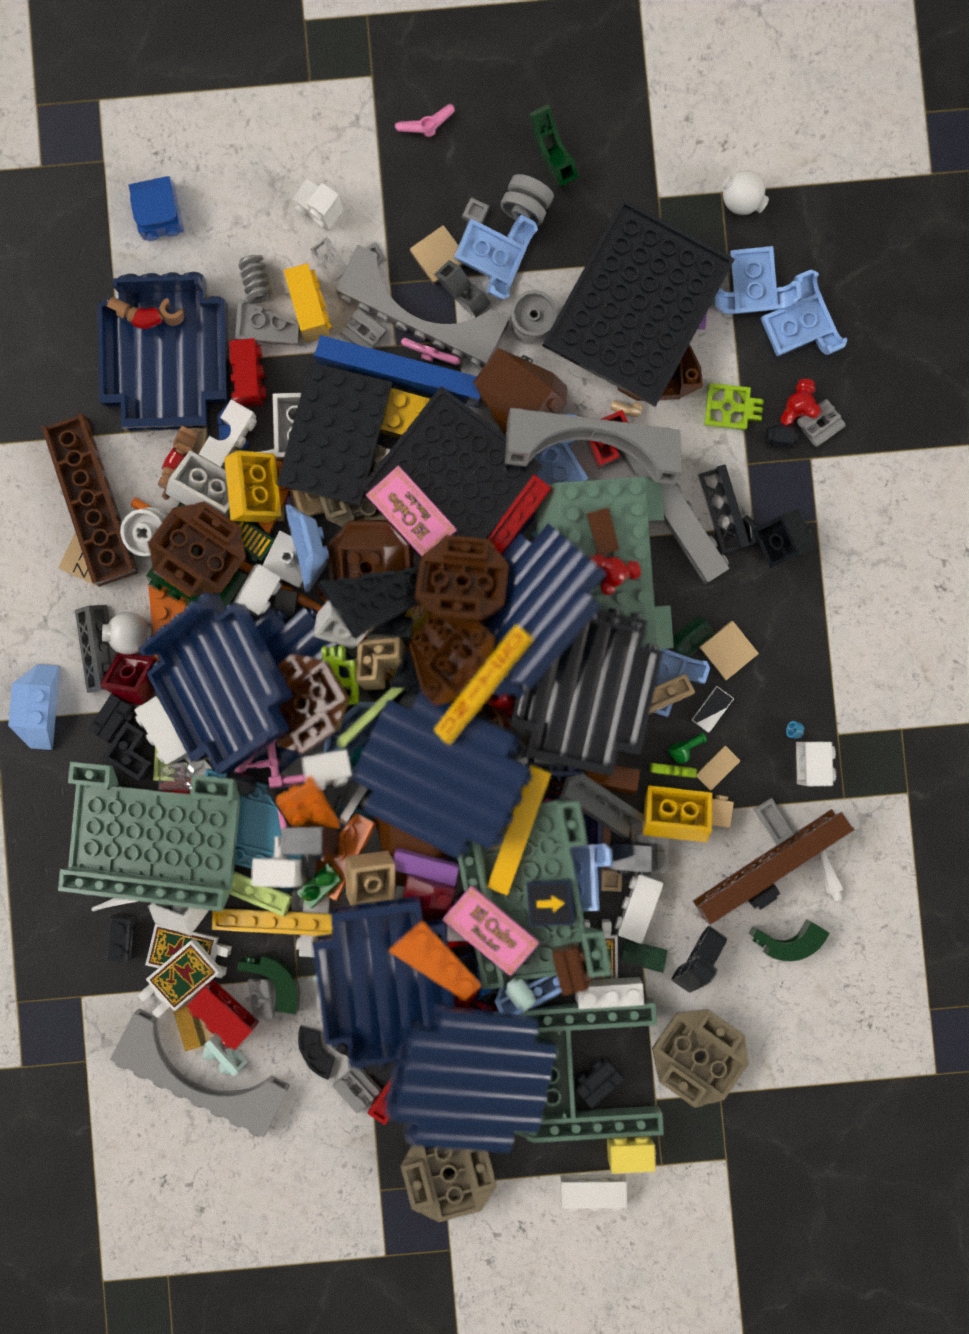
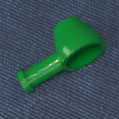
(681, 751)

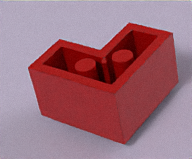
(603, 453)

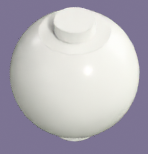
(744, 193)
(126, 632)

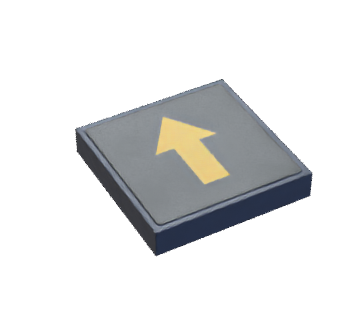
(550, 902)

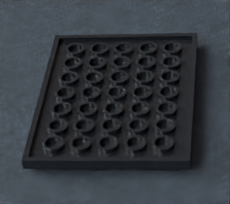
(638, 302)

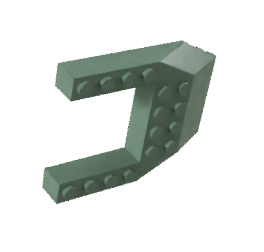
(559, 1116)

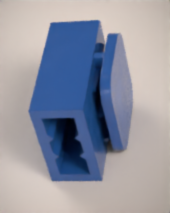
(155, 208)

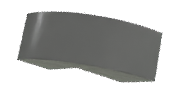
(461, 289)

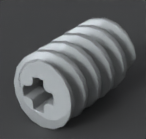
(253, 278)

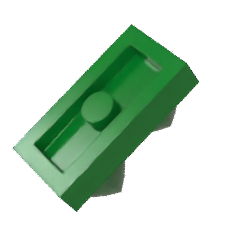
(319, 887)

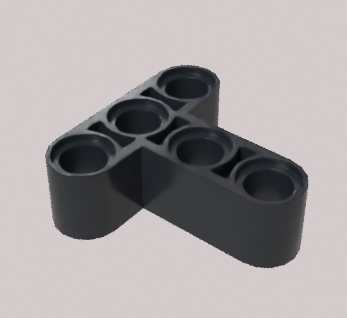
(699, 967)

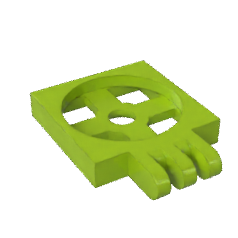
(748, 408)
(340, 659)
(672, 770)

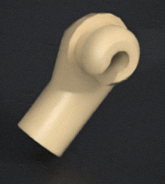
(633, 411)

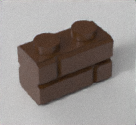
(571, 968)

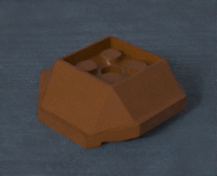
(205, 529)
(369, 542)
(466, 561)
(325, 698)

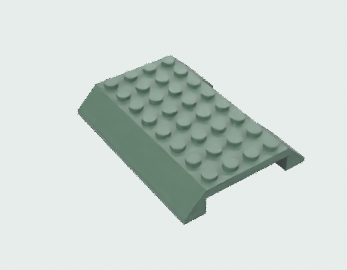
(631, 507)
(152, 841)
(545, 857)

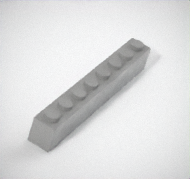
(685, 527)

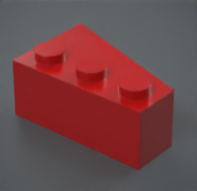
(247, 372)

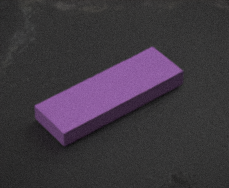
(426, 866)

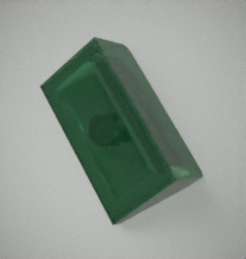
(692, 637)
(644, 956)

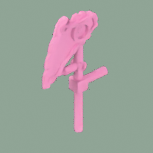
(276, 779)

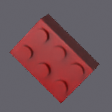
(222, 1014)

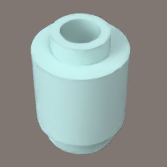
(520, 994)

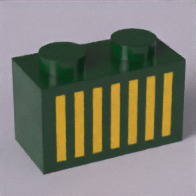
(255, 541)

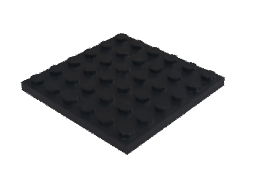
(457, 465)

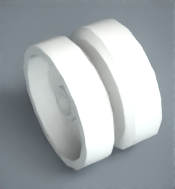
(140, 527)

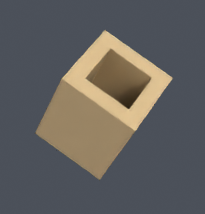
(721, 811)

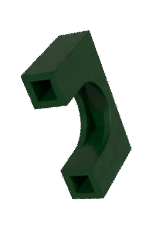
(227, 595)

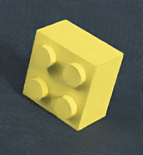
(631, 1154)

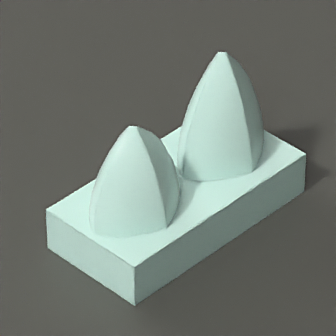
(230, 1061)

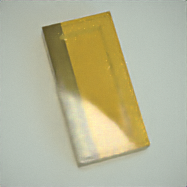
(189, 1029)

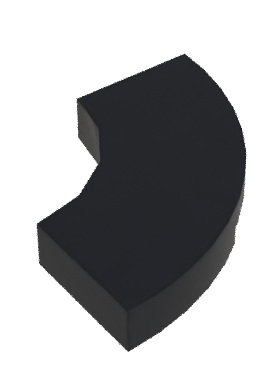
(313, 1052)

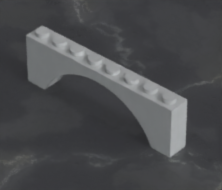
(470, 339)
(653, 447)
(144, 1055)

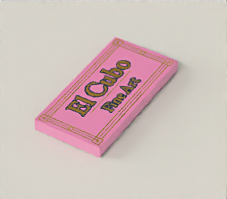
(410, 511)
(490, 930)

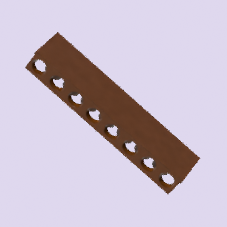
(89, 500)
(772, 866)

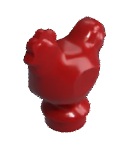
(801, 403)
(615, 572)
(505, 703)

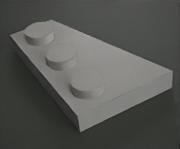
(264, 325)

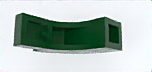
(555, 156)
(799, 947)
(281, 976)

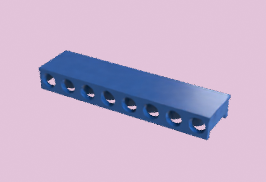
(399, 370)

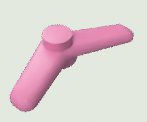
(427, 124)
(429, 353)

